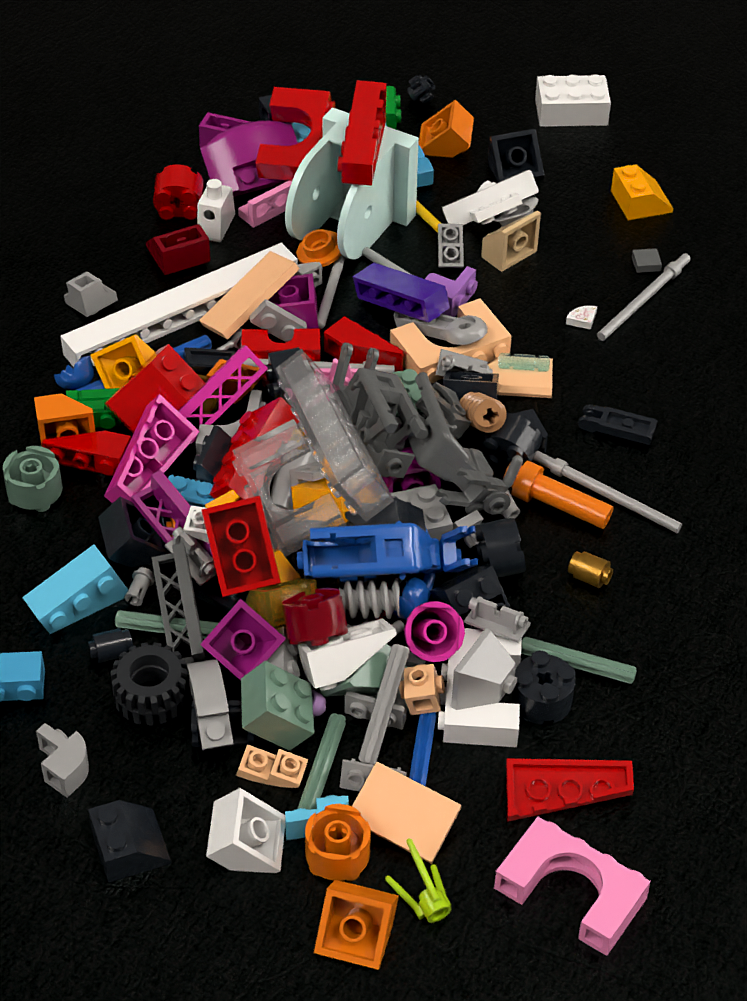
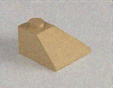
(512, 242)

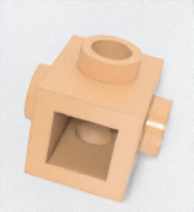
(422, 689)

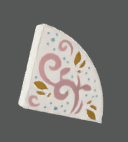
(582, 317)

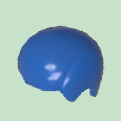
(78, 377)
(413, 595)

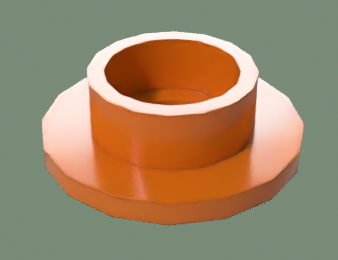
(319, 247)

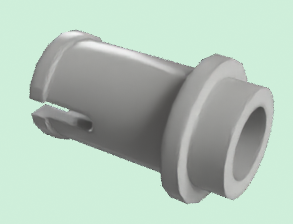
(141, 582)

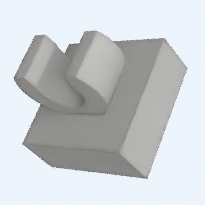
(471, 519)

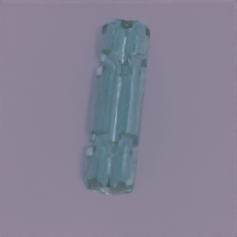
(523, 362)

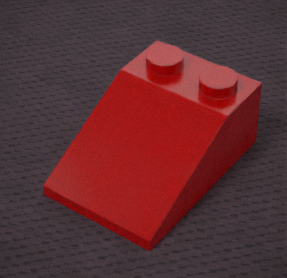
(161, 374)

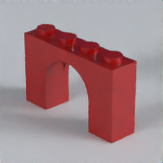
(293, 106)

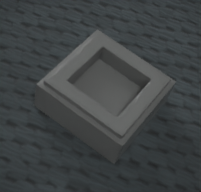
(646, 260)

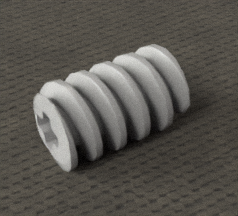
(370, 599)

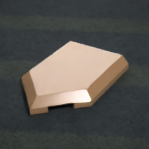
(523, 382)

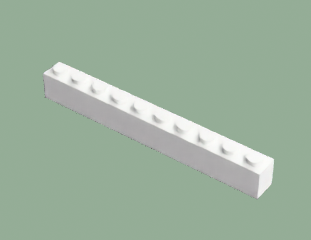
(164, 311)

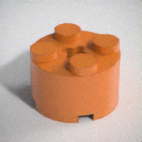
(337, 843)

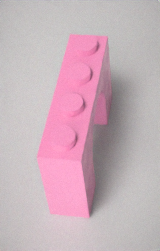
(550, 849)

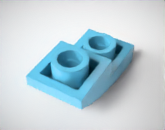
(296, 820)

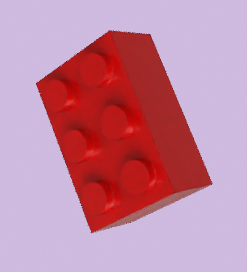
(241, 546)

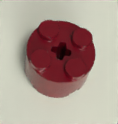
(314, 616)

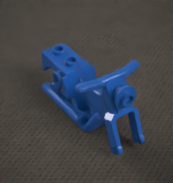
(381, 551)

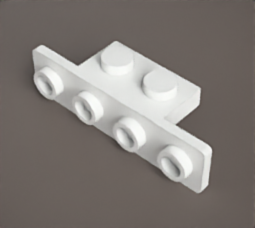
(492, 200)

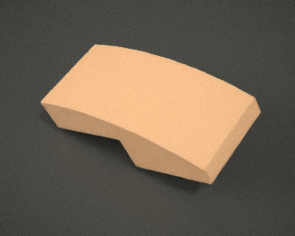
(271, 769)

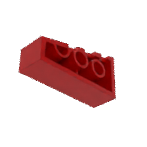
(363, 133)
(251, 426)

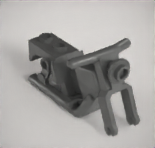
(372, 406)
(447, 459)

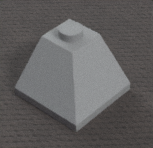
(483, 674)

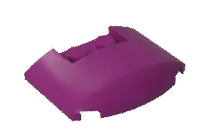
(233, 154)

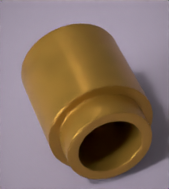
(590, 569)

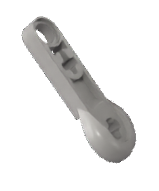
(454, 330)

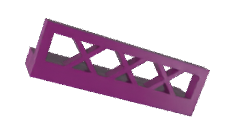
(174, 507)

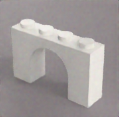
(479, 725)

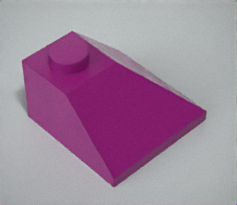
(242, 640)

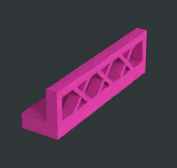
(216, 381)

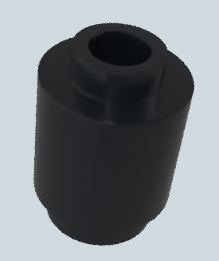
(110, 644)

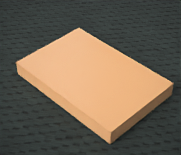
(405, 809)

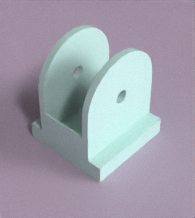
(360, 209)

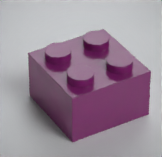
(299, 299)

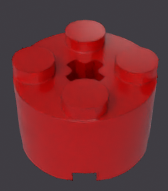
(177, 192)

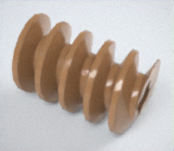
(483, 411)

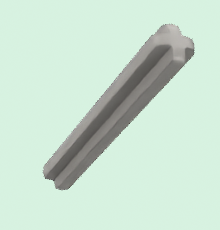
(384, 704)

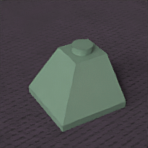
(366, 678)

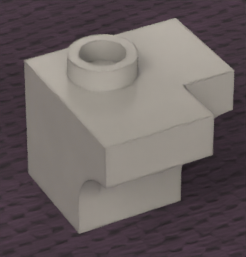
(88, 294)

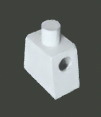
(215, 201)

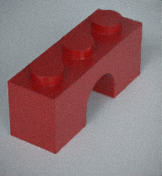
(260, 344)

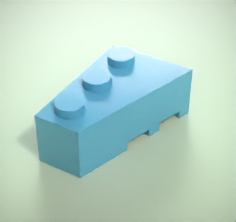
(76, 591)

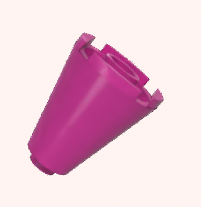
(434, 631)

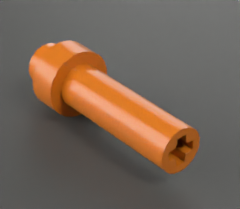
(532, 483)

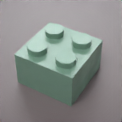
(277, 706)

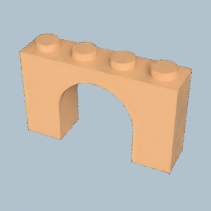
(424, 356)

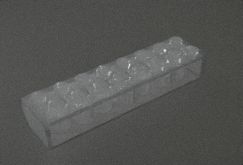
(333, 437)

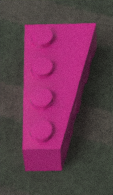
(153, 447)

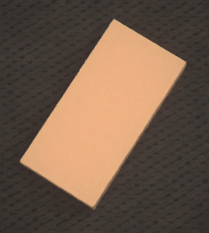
(248, 294)

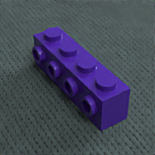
(401, 292)

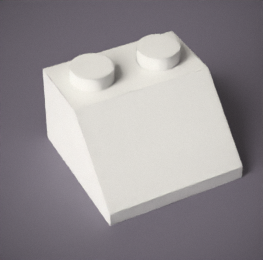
(246, 834)

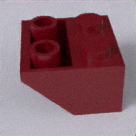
(180, 249)

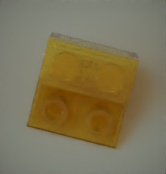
(268, 599)

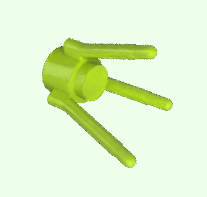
(433, 900)

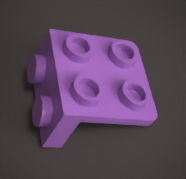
(459, 290)

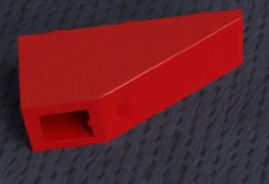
(362, 340)
(90, 451)

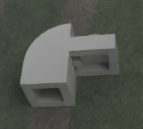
(67, 759)

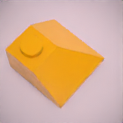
(121, 360)

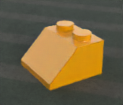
(638, 193)

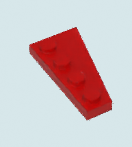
(561, 784)

